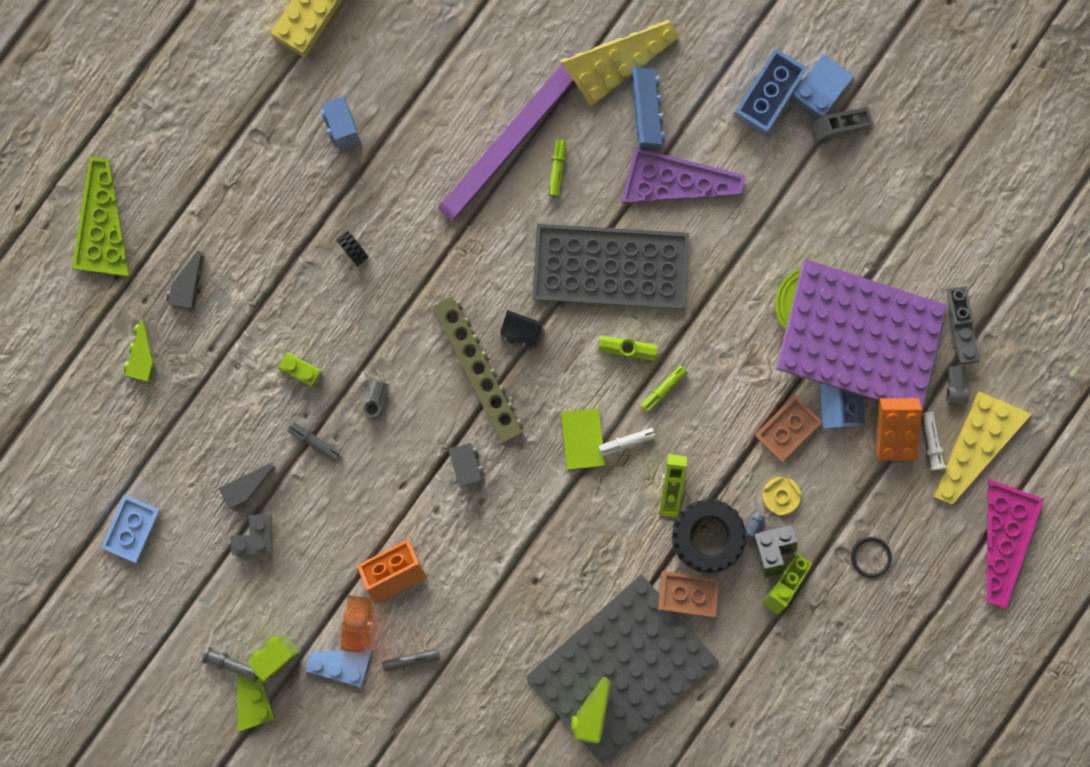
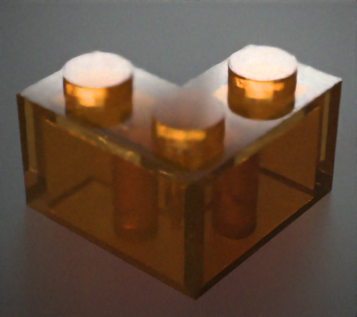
(356, 624)

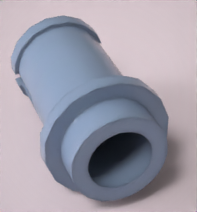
(755, 524)

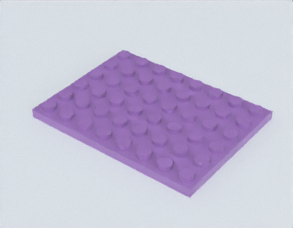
(860, 335)

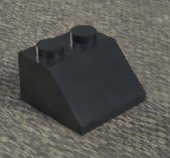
(521, 329)

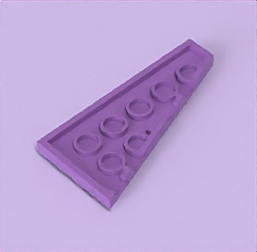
(670, 178)

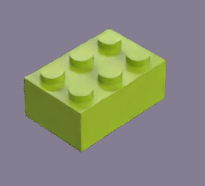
(274, 657)

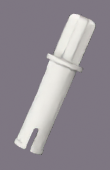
(626, 442)

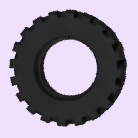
(735, 536)

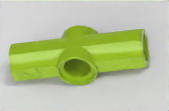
(640, 349)

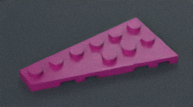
(1009, 531)

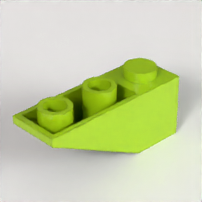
(142, 359)
(787, 584)

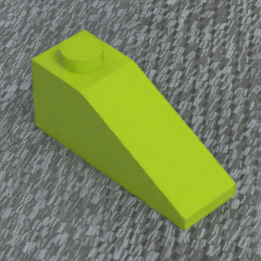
(673, 485)

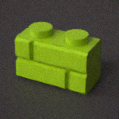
(300, 370)

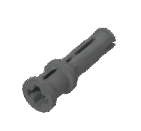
(223, 661)

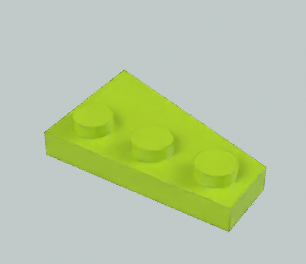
(252, 703)

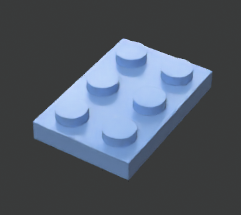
(130, 528)

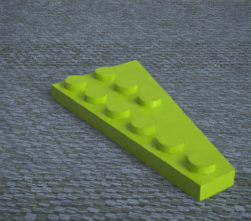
(99, 233)

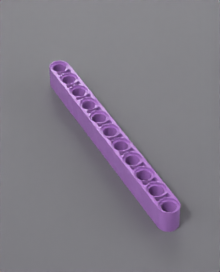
(506, 143)

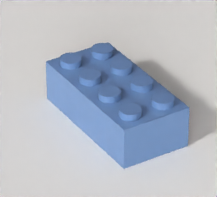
(770, 92)

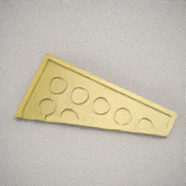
(612, 63)
(983, 435)

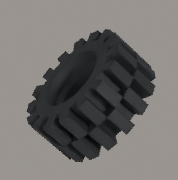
(352, 248)

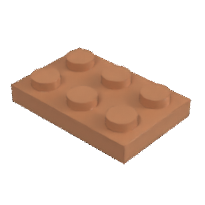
(788, 428)
(688, 594)

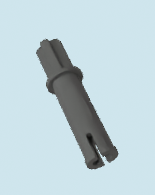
(313, 441)
(410, 660)

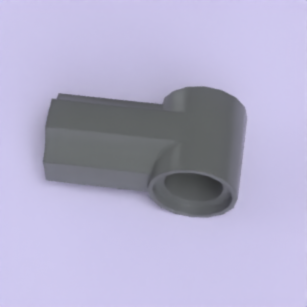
(957, 391)
(376, 398)

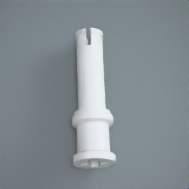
(934, 450)

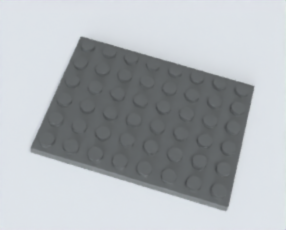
(642, 653)

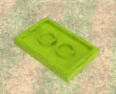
(582, 438)

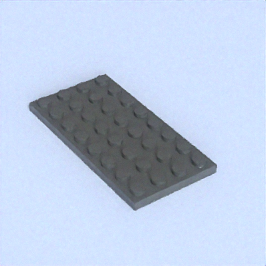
(610, 266)

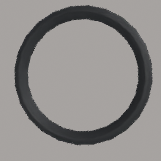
(868, 574)

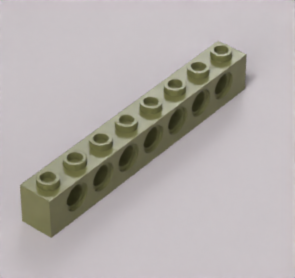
(442, 312)

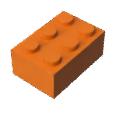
(898, 429)

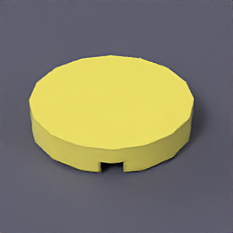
(781, 496)

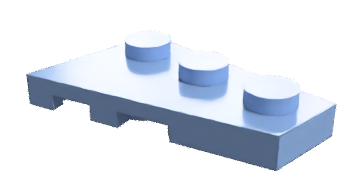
(340, 665)

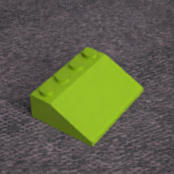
(589, 717)

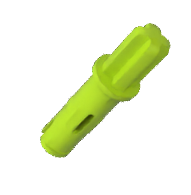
(557, 168)
(664, 388)

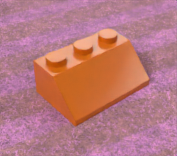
(391, 571)

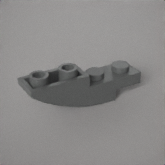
(962, 325)

